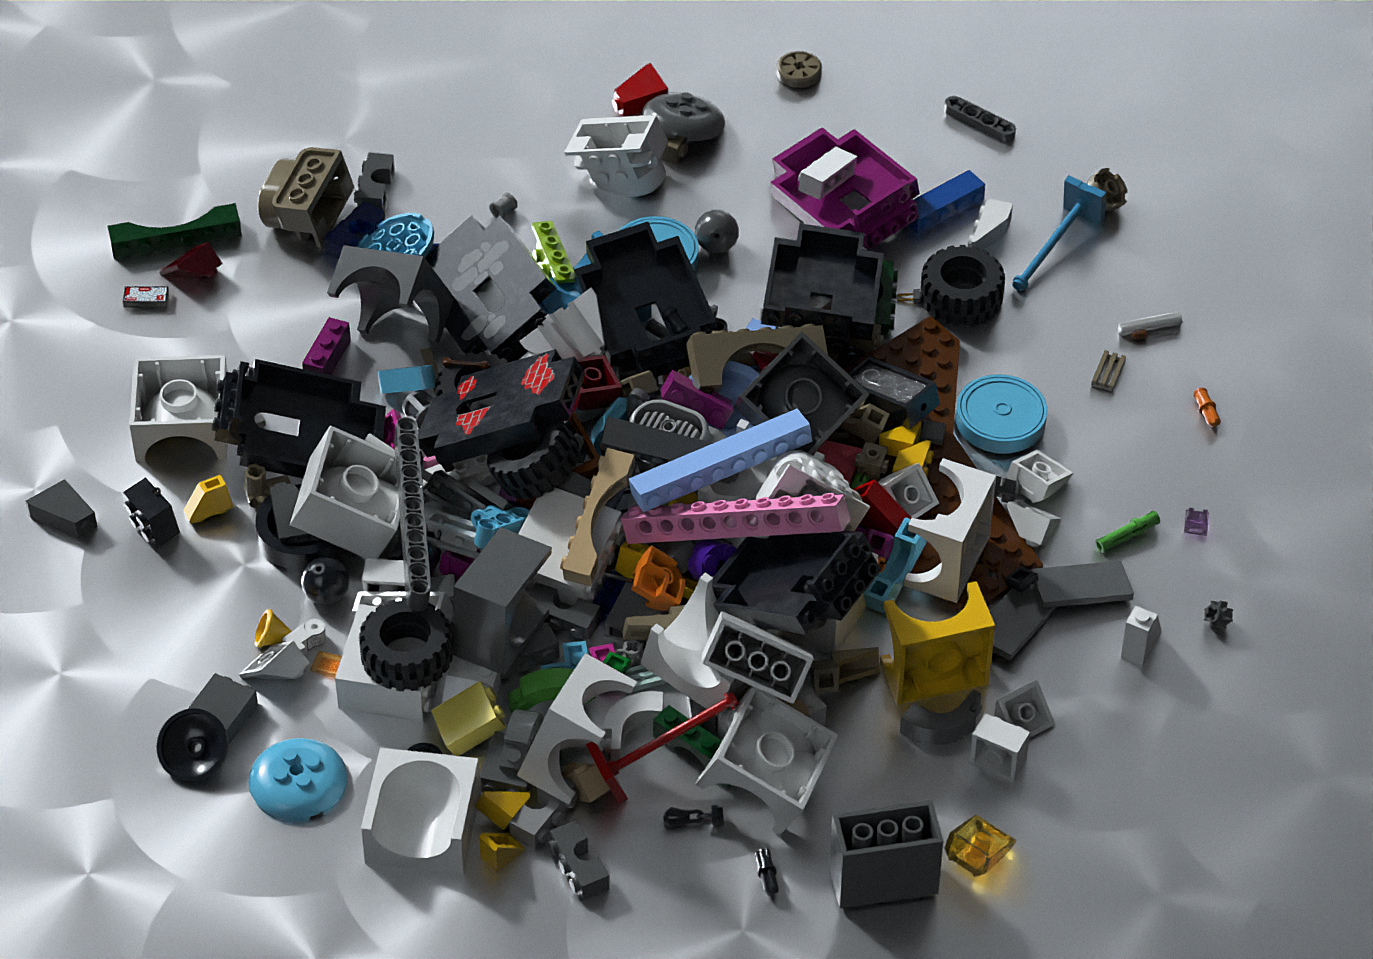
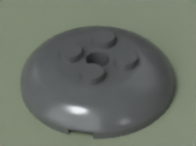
(686, 116)

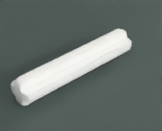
(1129, 327)

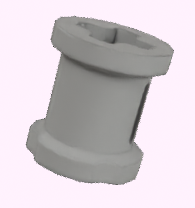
(503, 206)

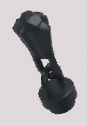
(677, 817)

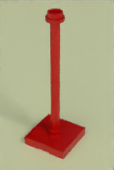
(611, 769)

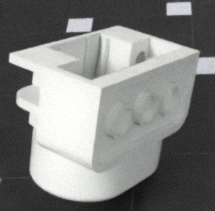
(621, 153)
(801, 474)

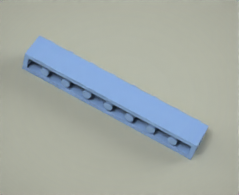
(720, 460)

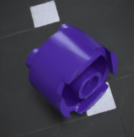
(709, 557)

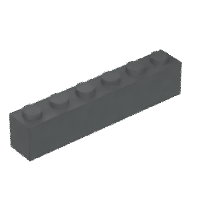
(650, 443)

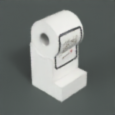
(308, 635)

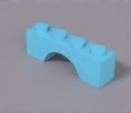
(902, 559)

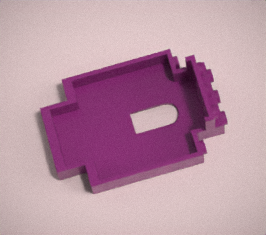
(876, 179)

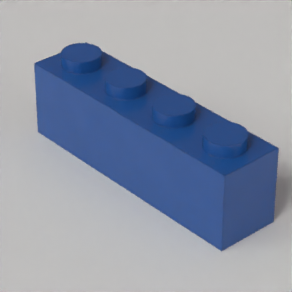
(947, 201)

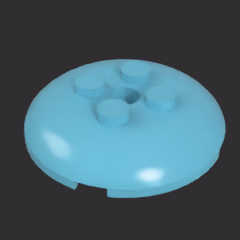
(402, 234)
(294, 796)

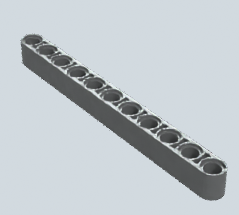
(412, 515)

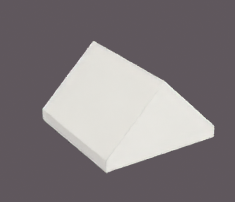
(1025, 708)

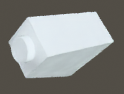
(1140, 635)

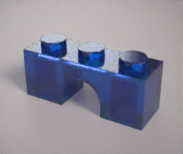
(359, 222)

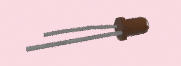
(1143, 333)

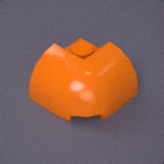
(658, 580)

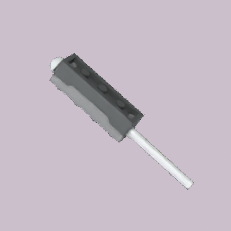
(445, 488)

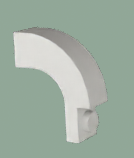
(627, 714)

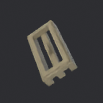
(1113, 359)

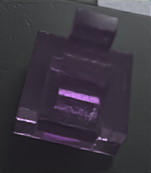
(1196, 522)

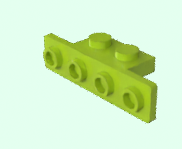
(551, 253)

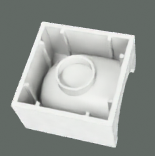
(175, 400)
(349, 494)
(421, 810)

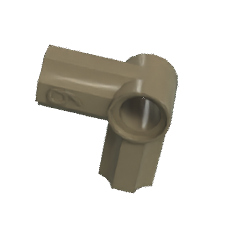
(257, 486)

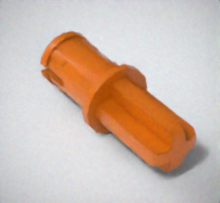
(1207, 407)

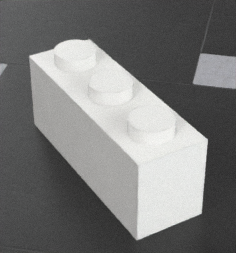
(827, 173)

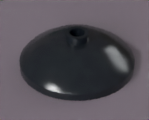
(178, 742)

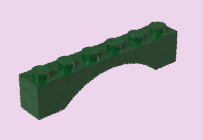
(133, 239)

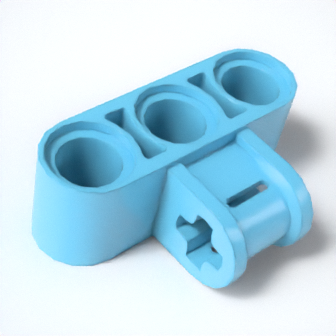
(407, 379)
(492, 518)

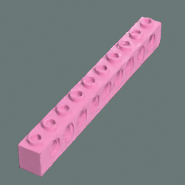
(737, 519)

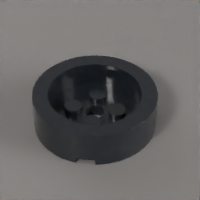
(291, 557)

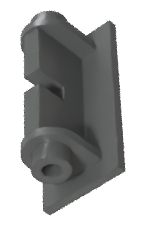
(1008, 490)

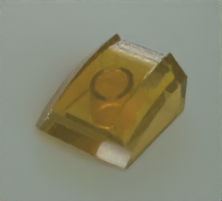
(977, 845)

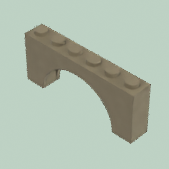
(713, 351)

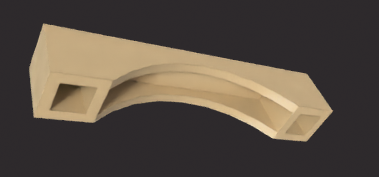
(613, 476)

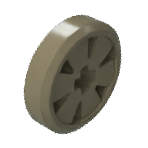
(809, 66)

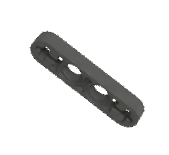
(1001, 129)

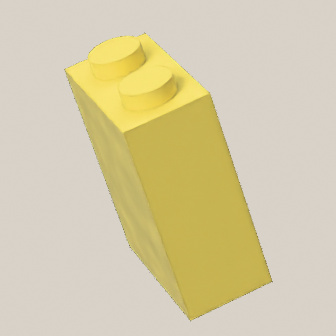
(469, 718)

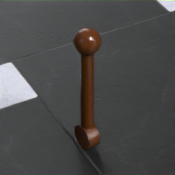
(447, 362)

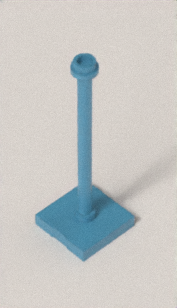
(1079, 200)

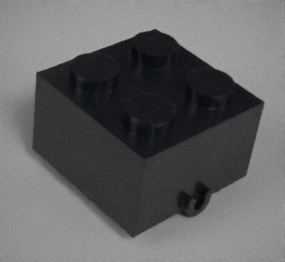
(150, 512)

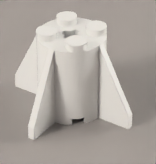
(570, 331)

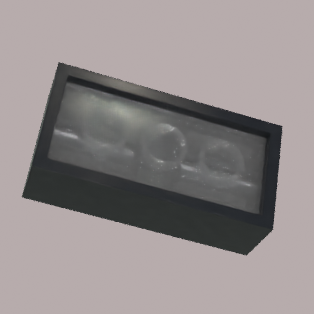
(896, 391)

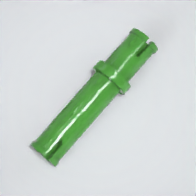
(1135, 527)

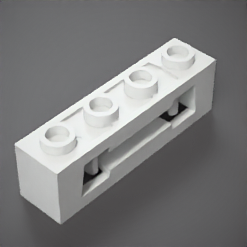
(456, 532)

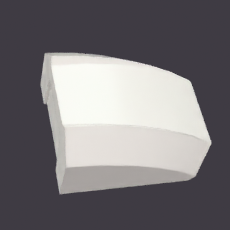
(1038, 475)

